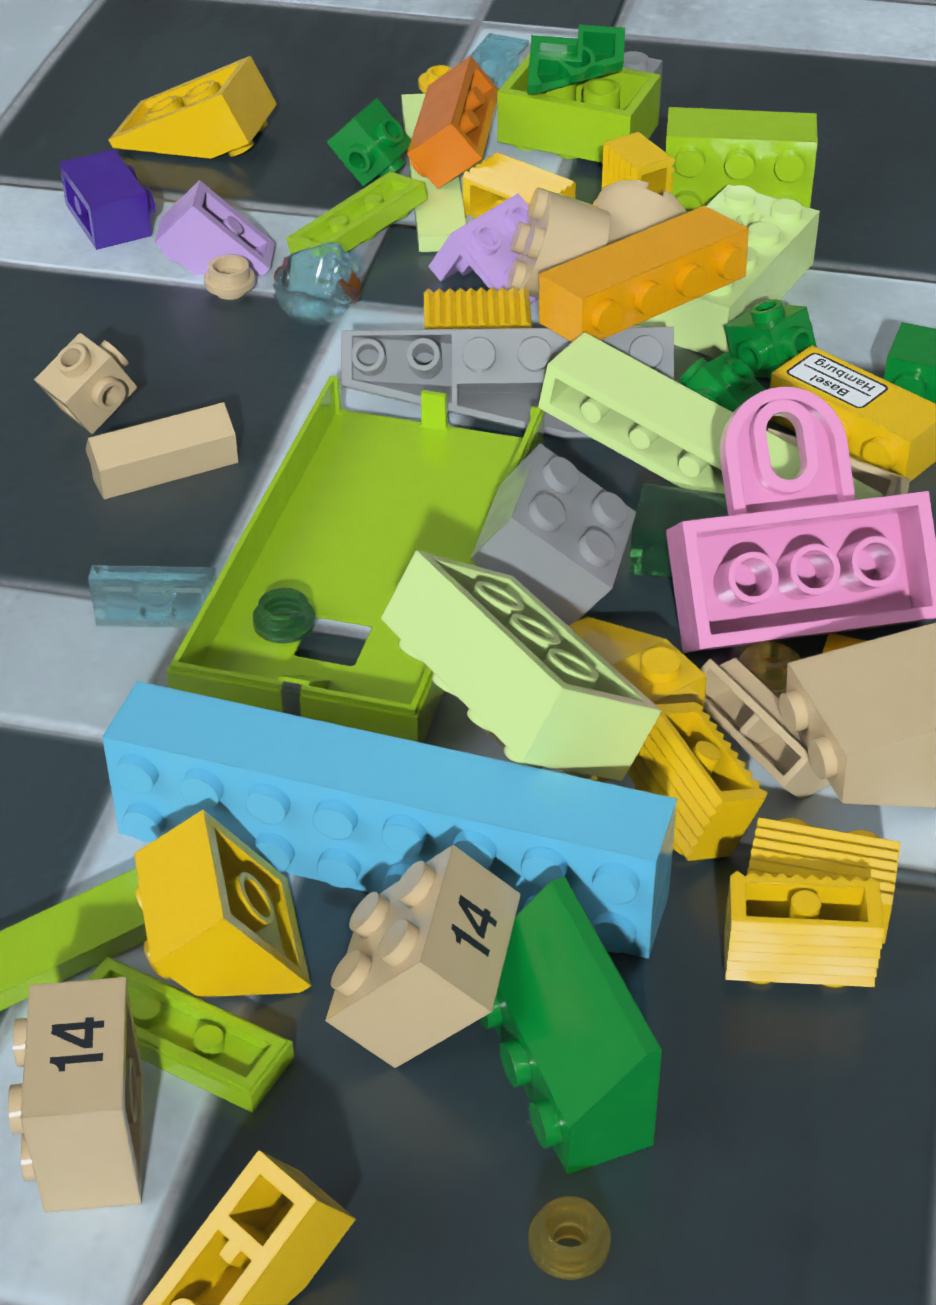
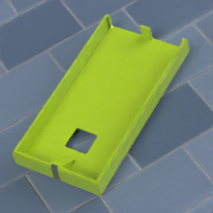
(342, 531)

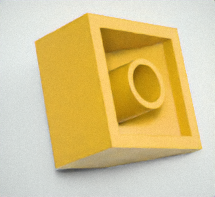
(218, 914)

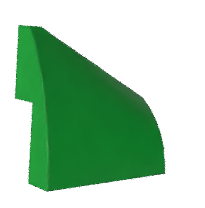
(566, 61)

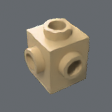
(87, 381)

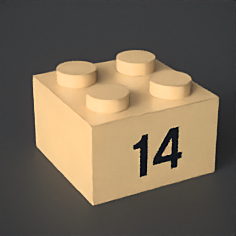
(423, 957)
(79, 1095)

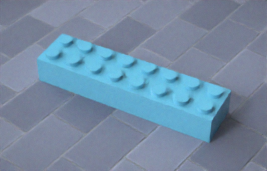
(372, 804)

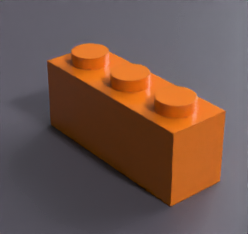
(453, 123)

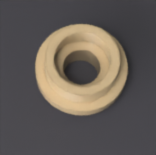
(229, 277)

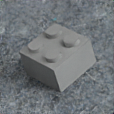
(555, 534)

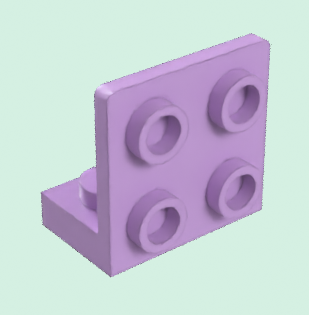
(484, 245)

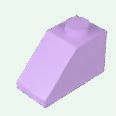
(207, 227)

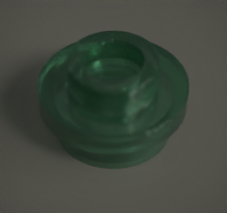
(283, 616)

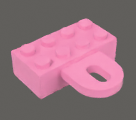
(799, 550)

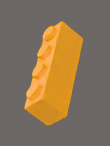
(643, 275)

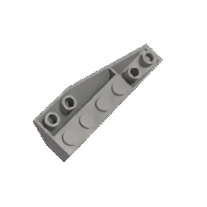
(483, 371)

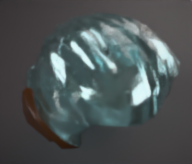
(317, 284)

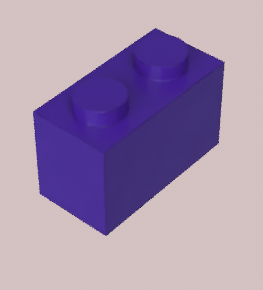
(107, 199)

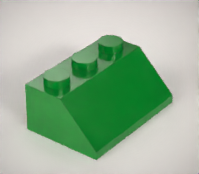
(574, 1036)

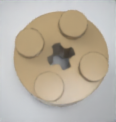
(555, 234)

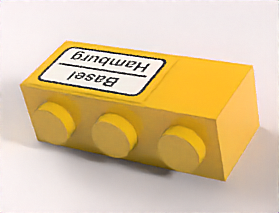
(879, 418)

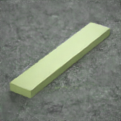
(444, 208)

